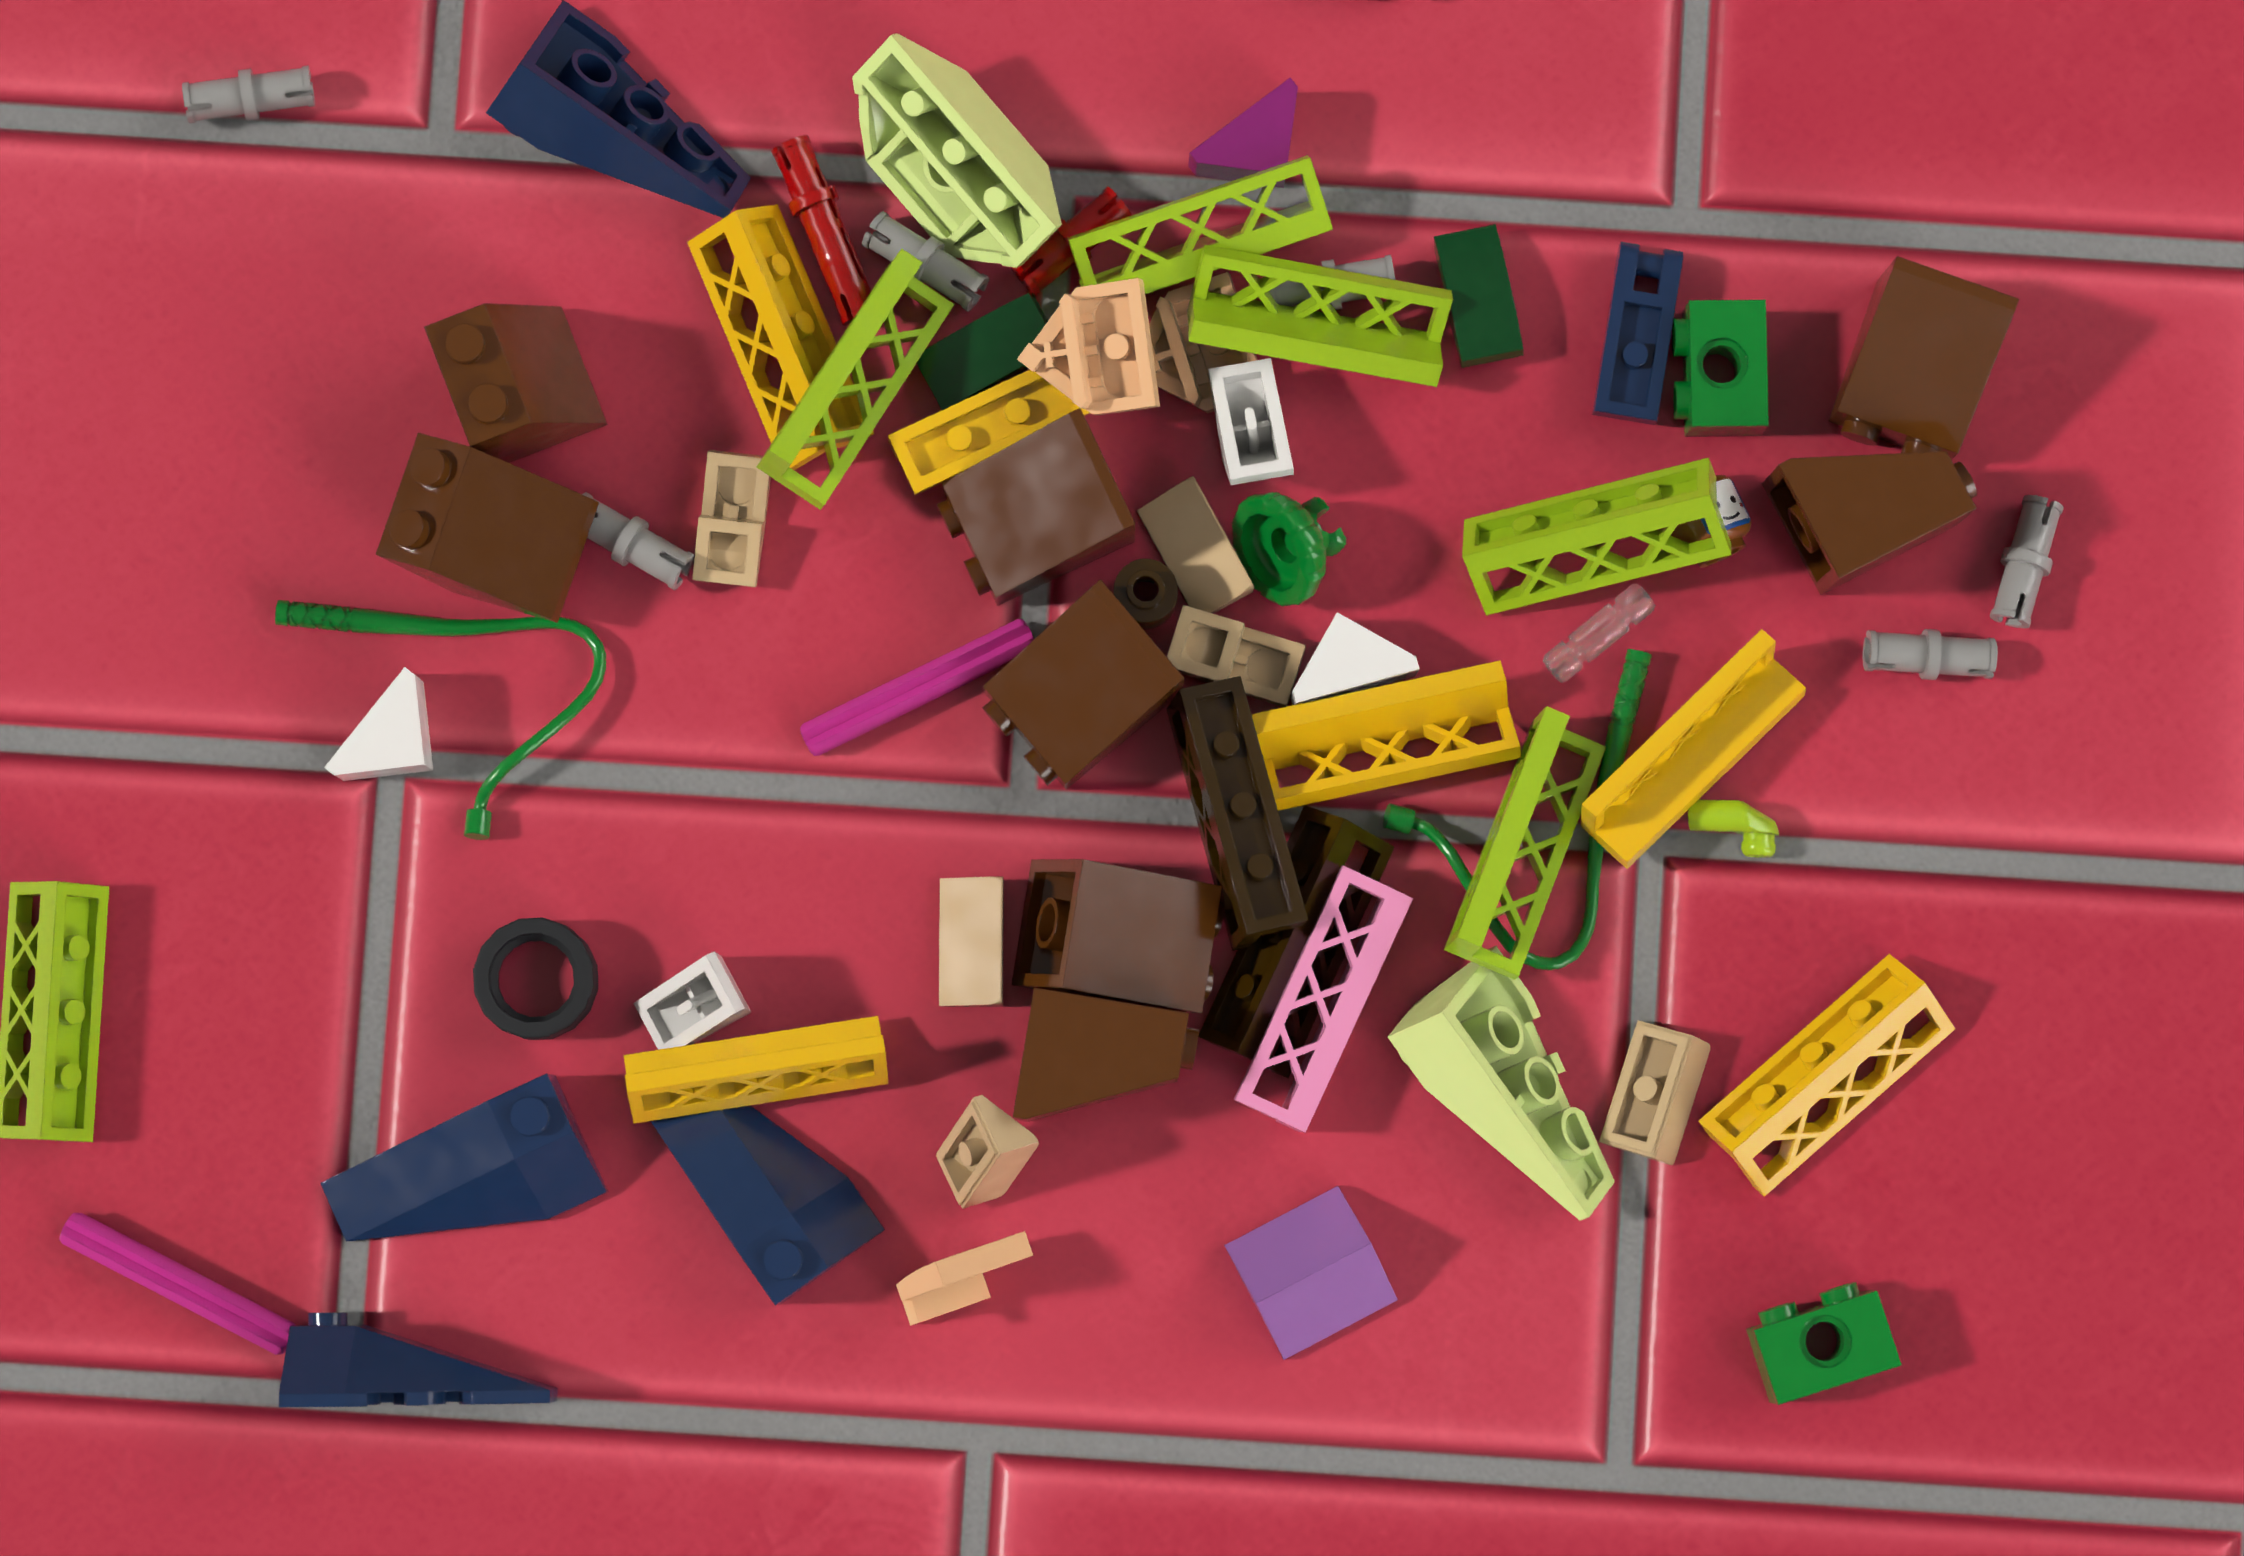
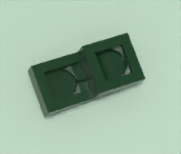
(1483, 302)
(982, 351)

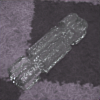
(1599, 633)

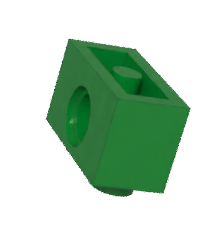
(1740, 334)
(1861, 1347)

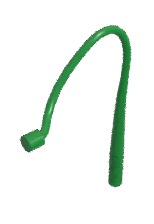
(373, 621)
(1617, 741)

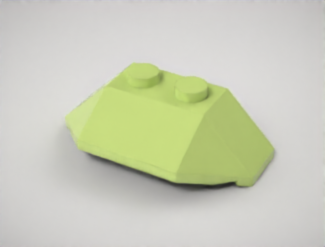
(953, 156)

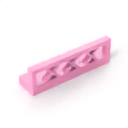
(1343, 1009)

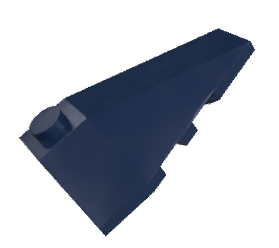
(592, 108)
(771, 1196)
(367, 1366)

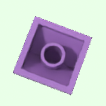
(1311, 1272)

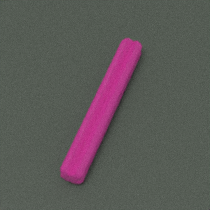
(916, 688)
(176, 1282)

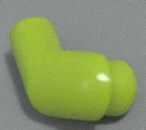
(1736, 817)

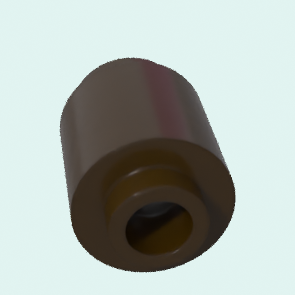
(1147, 613)

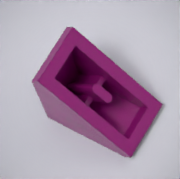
(1250, 141)

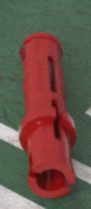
(822, 221)

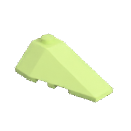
(1486, 1063)

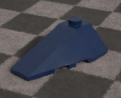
(485, 1167)

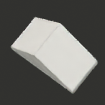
(1250, 422)
(1351, 661)
(390, 736)
(692, 1004)

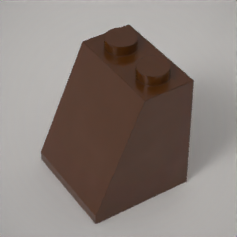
(1921, 359)
(515, 378)
(1866, 508)
(1037, 509)
(486, 528)
(1081, 687)
(1118, 934)
(1097, 1051)

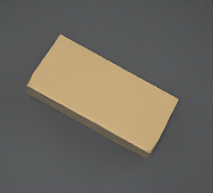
(1195, 548)
(971, 942)
(1655, 1092)
(984, 1153)

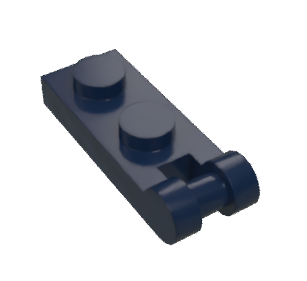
(1637, 335)

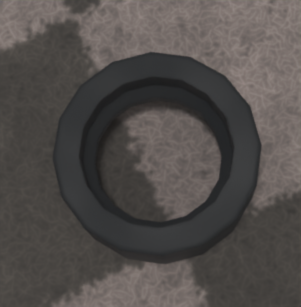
(487, 978)

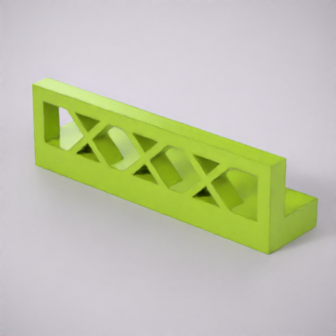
(1182, 261)
(1315, 336)
(845, 360)
(1588, 526)
(1511, 830)
(58, 1011)

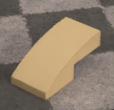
(731, 519)
(1223, 648)

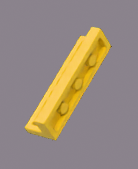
(788, 320)
(977, 428)
(1381, 724)
(1691, 751)
(1823, 1065)
(755, 1069)

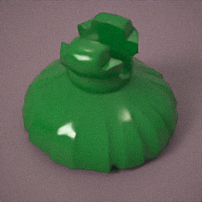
(1284, 545)

